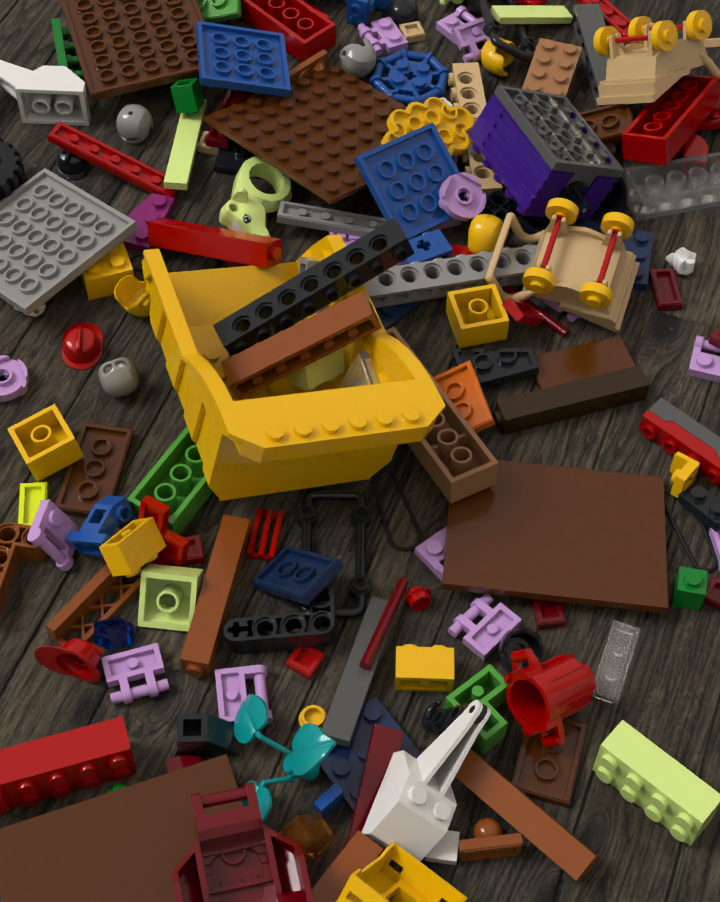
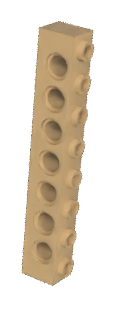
(469, 93)

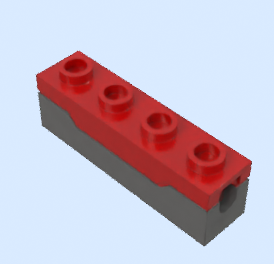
(682, 434)

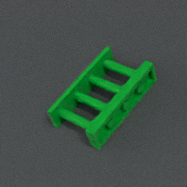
(64, 47)

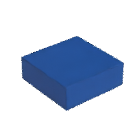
(329, 801)

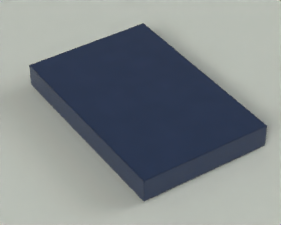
(297, 574)

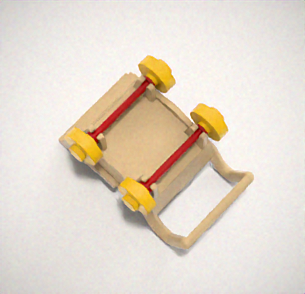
(654, 57)
(575, 264)

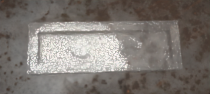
(615, 661)

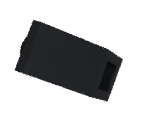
(205, 735)

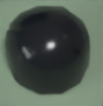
(402, 11)

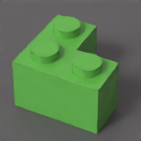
(490, 690)

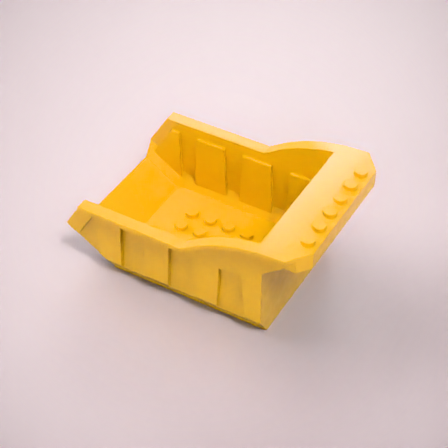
(281, 433)

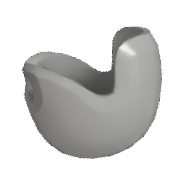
(358, 59)
(134, 122)
(120, 378)

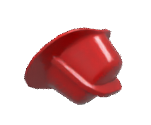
(82, 346)
(72, 658)

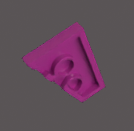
(152, 208)

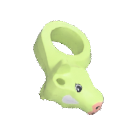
(248, 205)

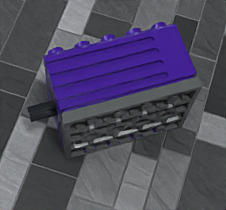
(543, 151)

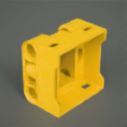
(384, 884)

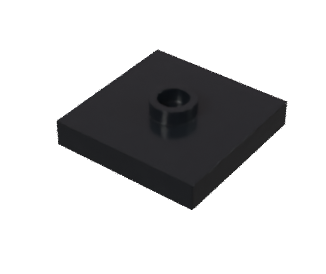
(231, 159)

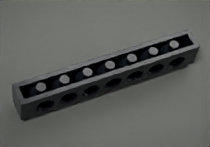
(315, 288)

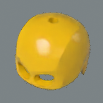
(495, 59)
(484, 233)
(133, 296)

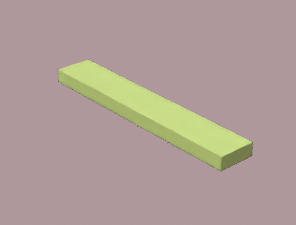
(184, 150)

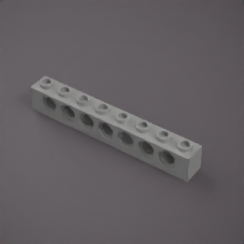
(467, 269)

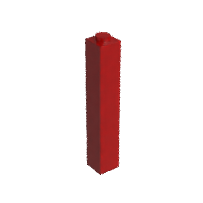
(215, 242)

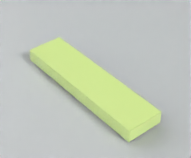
(531, 14)

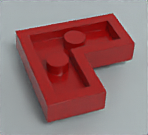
(176, 545)

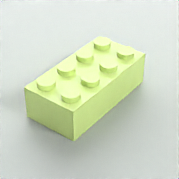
(656, 783)

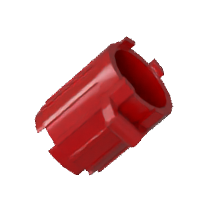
(547, 693)

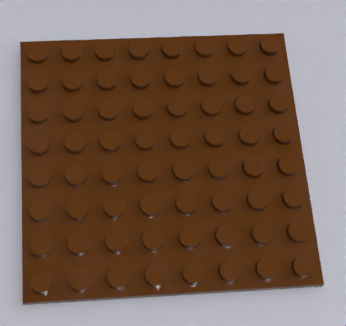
(313, 130)

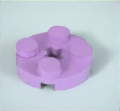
(453, 205)
(17, 378)

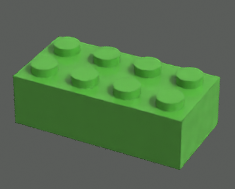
(176, 482)

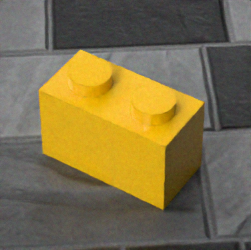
(132, 547)
(424, 668)

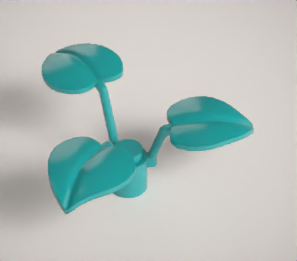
(309, 749)

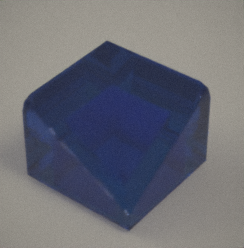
(113, 633)

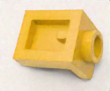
(684, 473)

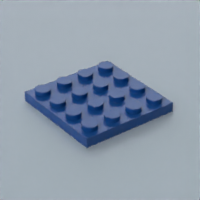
(242, 59)
(408, 177)

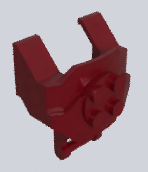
(239, 856)

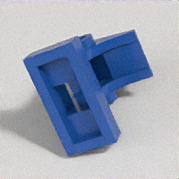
(359, 10)
(101, 524)

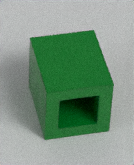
(187, 96)
(689, 588)

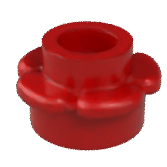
(418, 598)

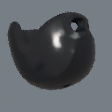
(518, 639)

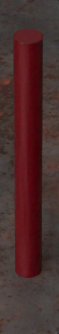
(549, 320)
(384, 623)

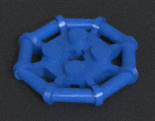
(406, 90)

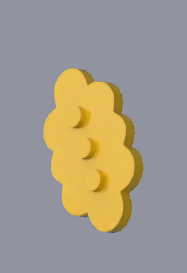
(451, 123)

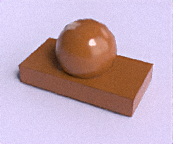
(489, 842)

